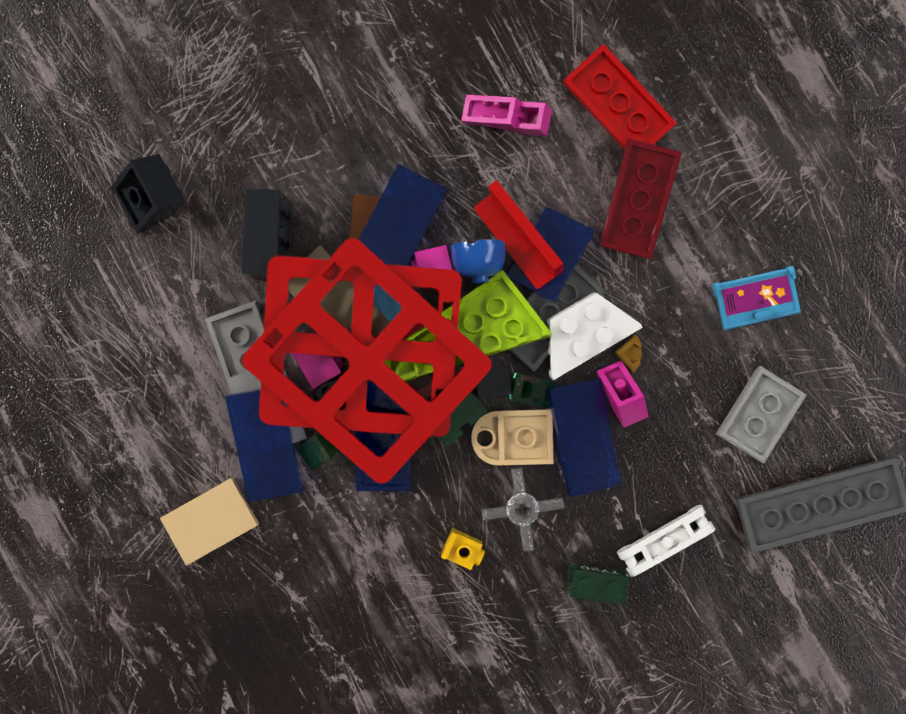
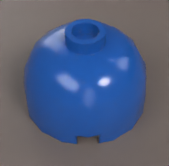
(478, 259)

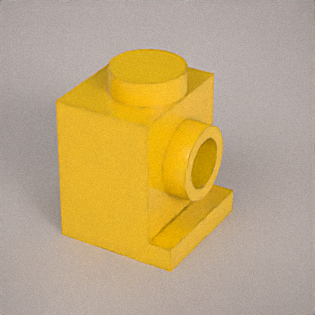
(460, 540)

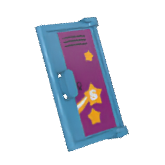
(766, 294)

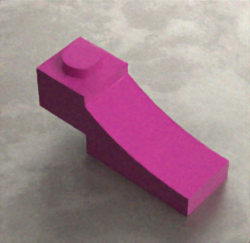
(507, 114)

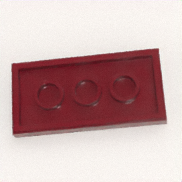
(639, 198)

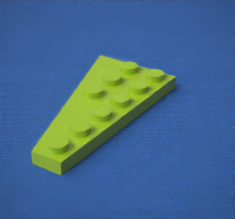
(491, 318)

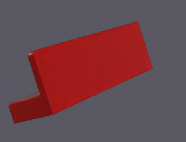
(520, 237)

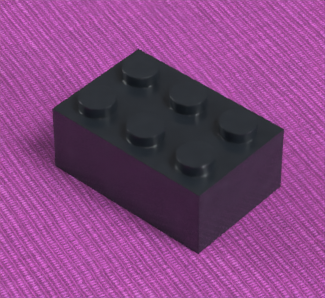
(265, 230)

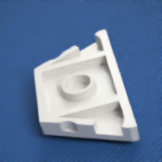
(585, 331)

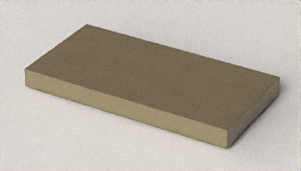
(339, 299)

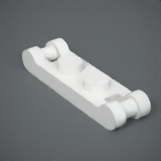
(666, 541)

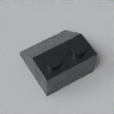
(147, 192)

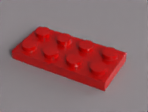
(618, 99)

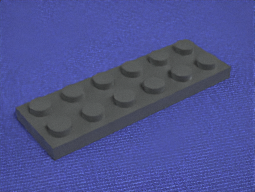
(822, 504)

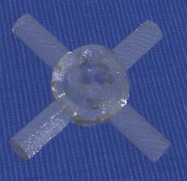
(522, 520)

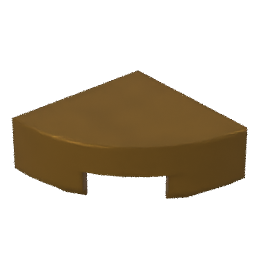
(630, 353)

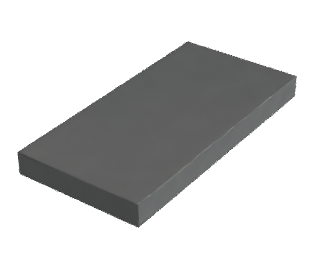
(576, 288)

